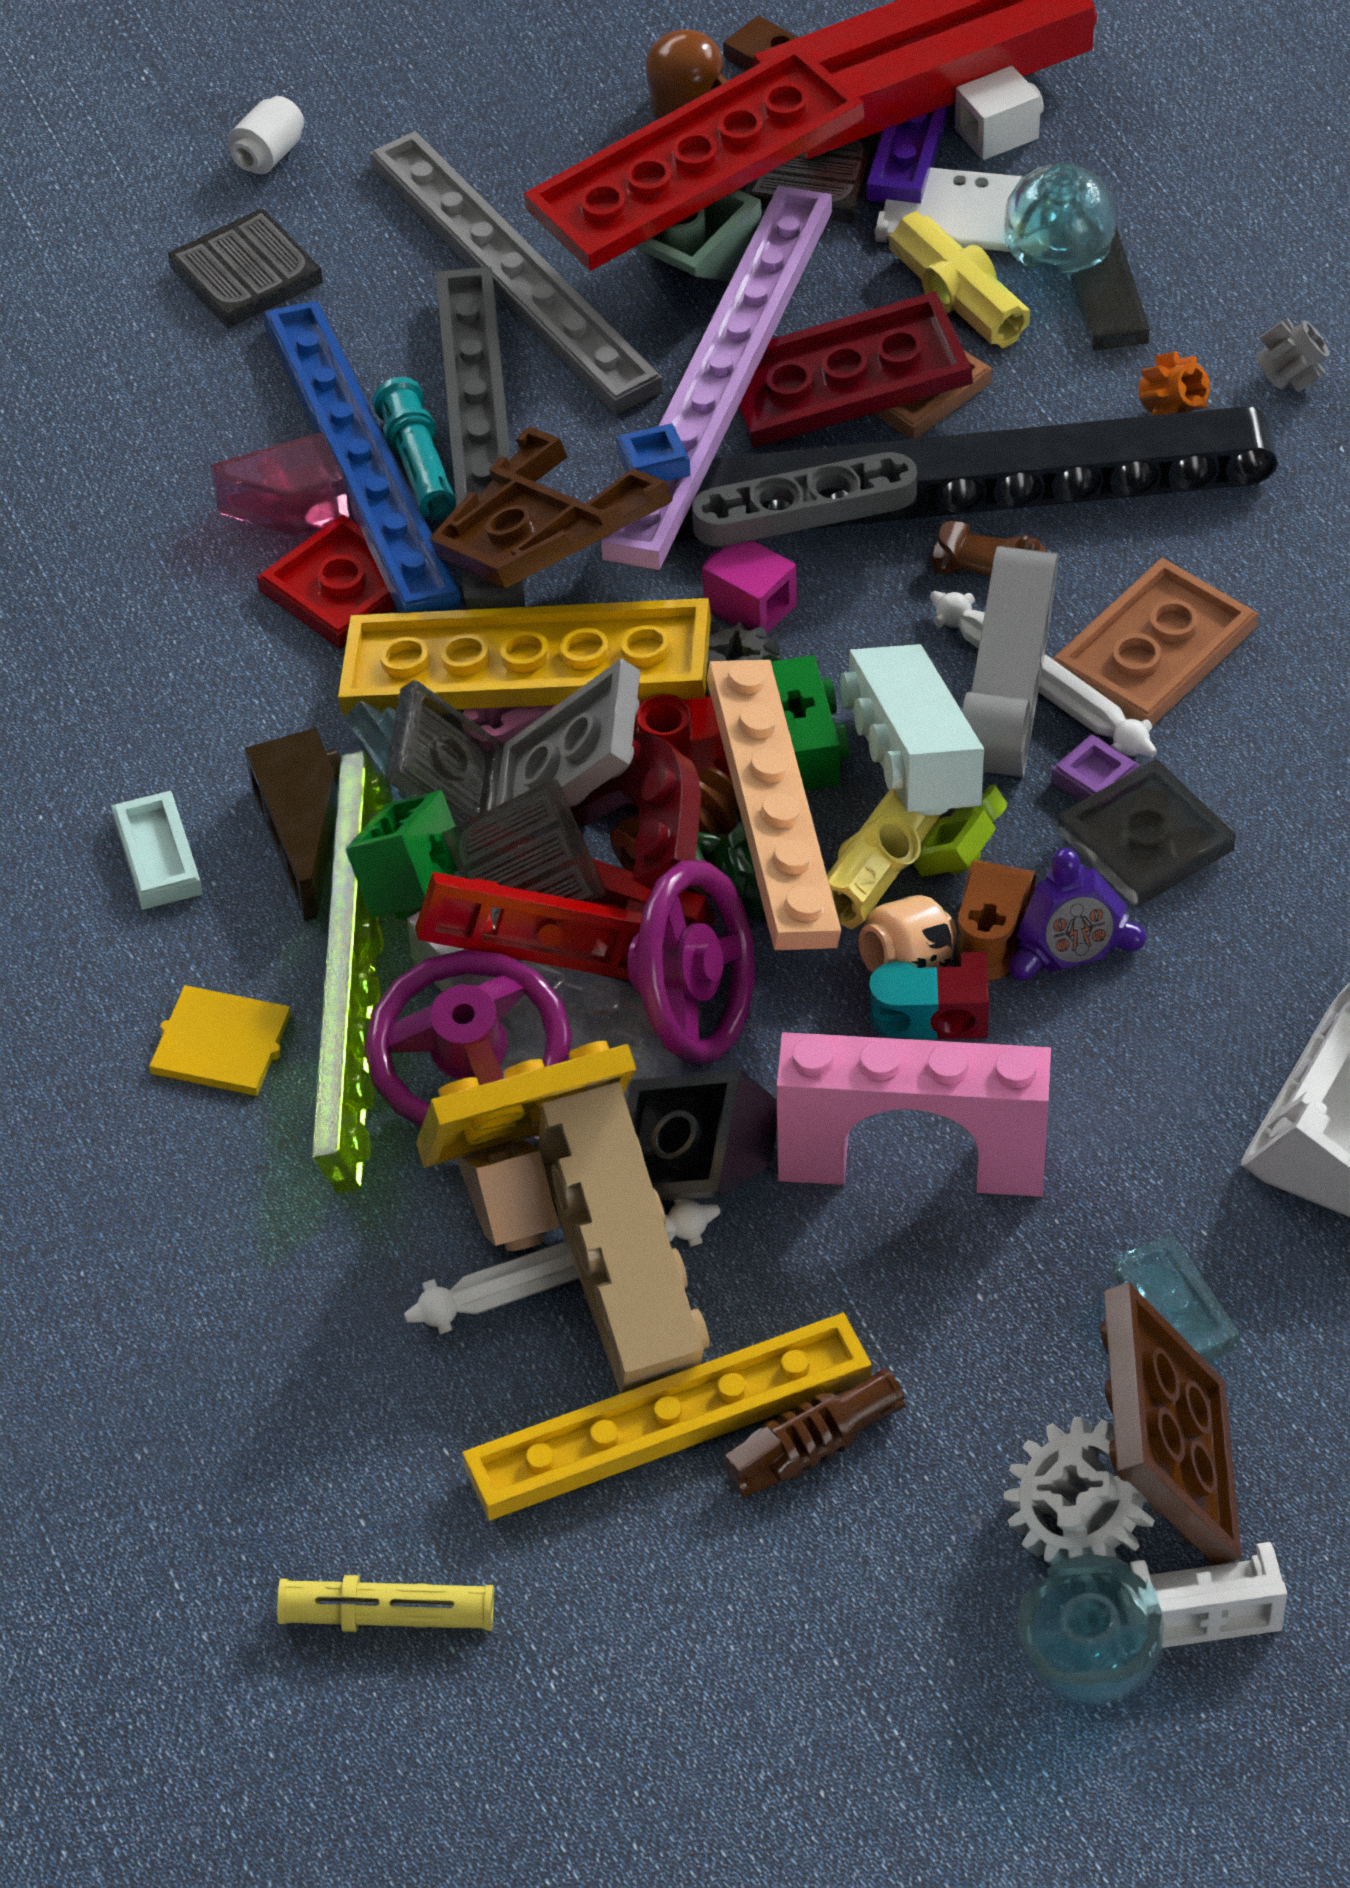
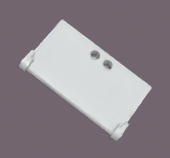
(964, 212)

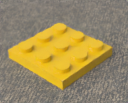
(505, 1111)

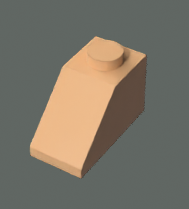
(510, 1194)

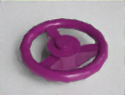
(683, 964)
(461, 1024)

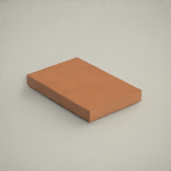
(1157, 641)

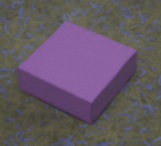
(1091, 768)

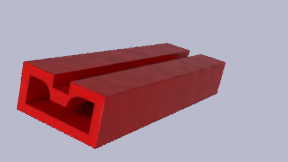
(918, 51)

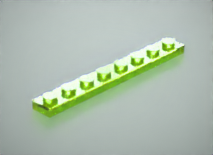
(349, 989)

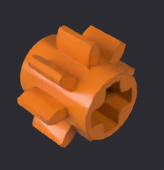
(1174, 385)

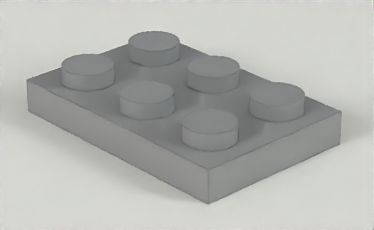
(576, 741)

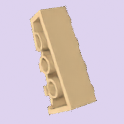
(619, 1237)

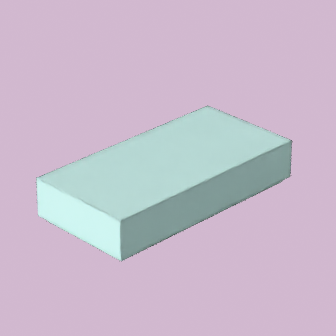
(156, 850)

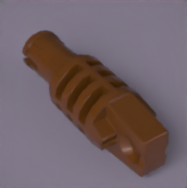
(811, 1433)

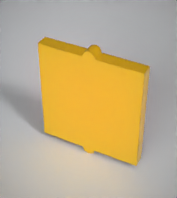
(220, 1040)

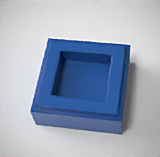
(654, 452)

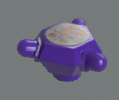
(1071, 920)

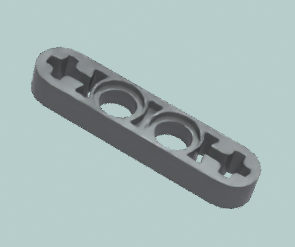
(807, 506)

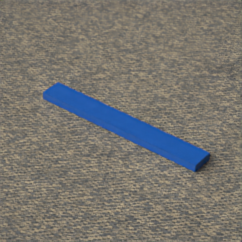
(370, 472)

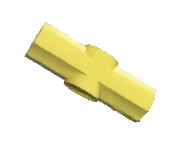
(961, 279)
(875, 857)

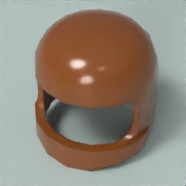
(681, 69)

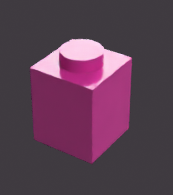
(749, 585)

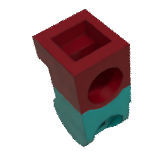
(931, 1000)

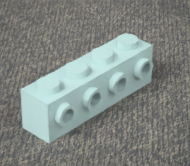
(914, 728)

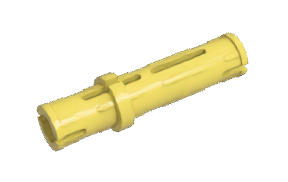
(300, 1604)

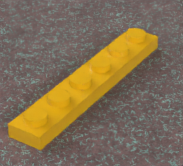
(665, 1416)

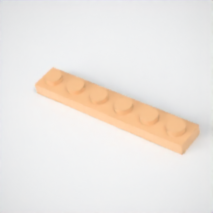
(773, 806)

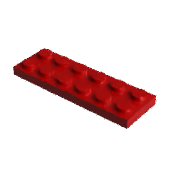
(693, 156)

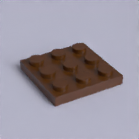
(1170, 1424)

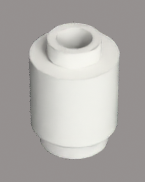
(266, 134)

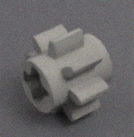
(1292, 354)

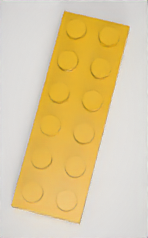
(525, 652)

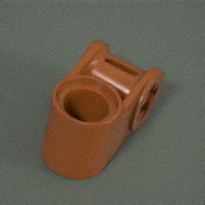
(993, 912)

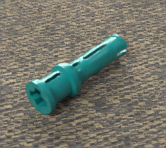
(410, 433)

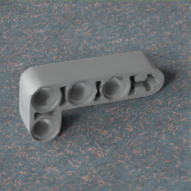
(1011, 657)

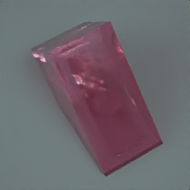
(283, 486)

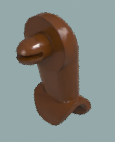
(972, 552)

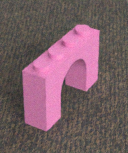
(986, 1088)

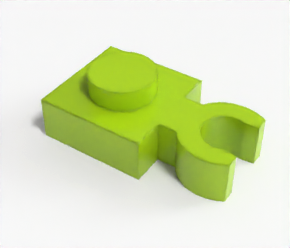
(960, 837)

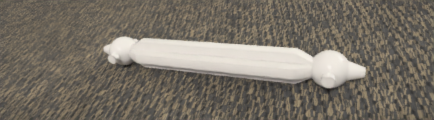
(1056, 682)
(534, 1273)

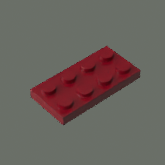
(853, 369)

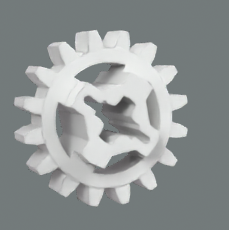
(1061, 1474)

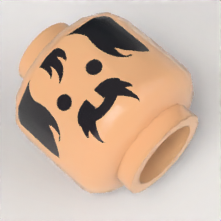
(909, 932)

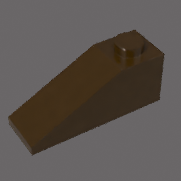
(299, 802)

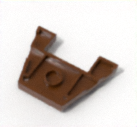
(527, 526)

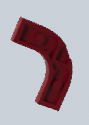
(668, 804)

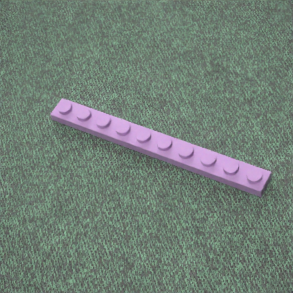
(728, 361)

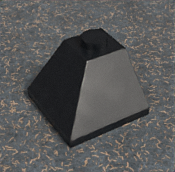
(702, 1131)

